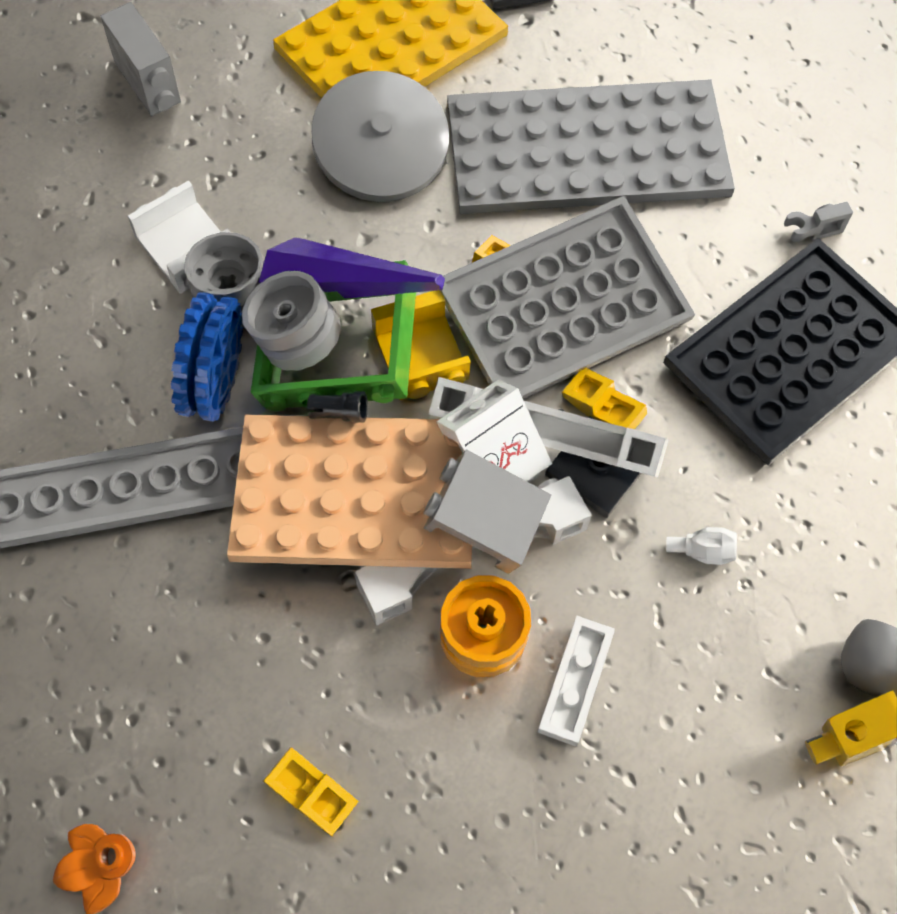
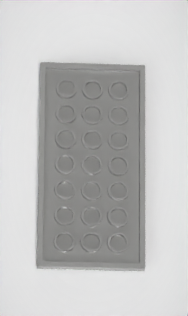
(588, 146)

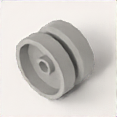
(291, 320)

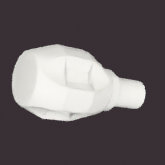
(706, 545)

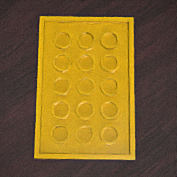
(388, 35)

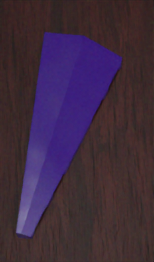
(347, 271)

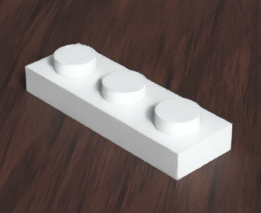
(576, 681)

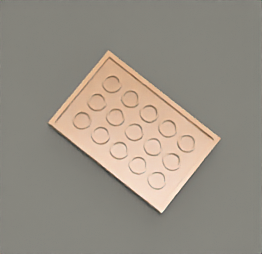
(341, 493)

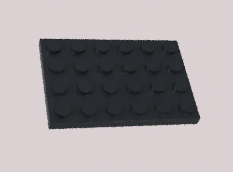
(790, 350)

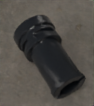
(346, 406)

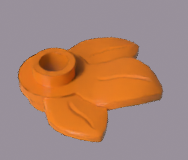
(88, 866)

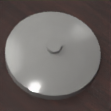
(380, 136)

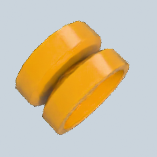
(490, 603)

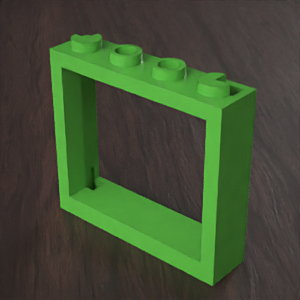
(378, 388)

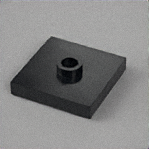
(597, 482)

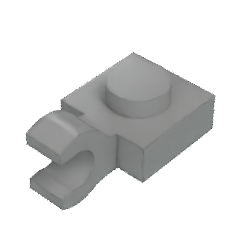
(825, 222)

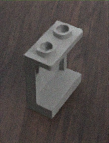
(487, 509)

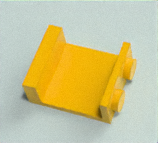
(432, 348)

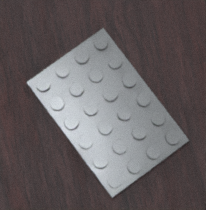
(565, 299)

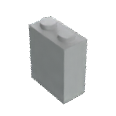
(141, 58)

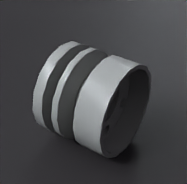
(224, 266)

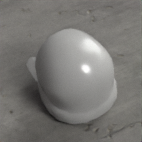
(871, 657)

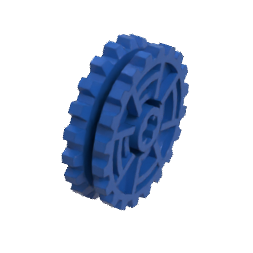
(207, 356)

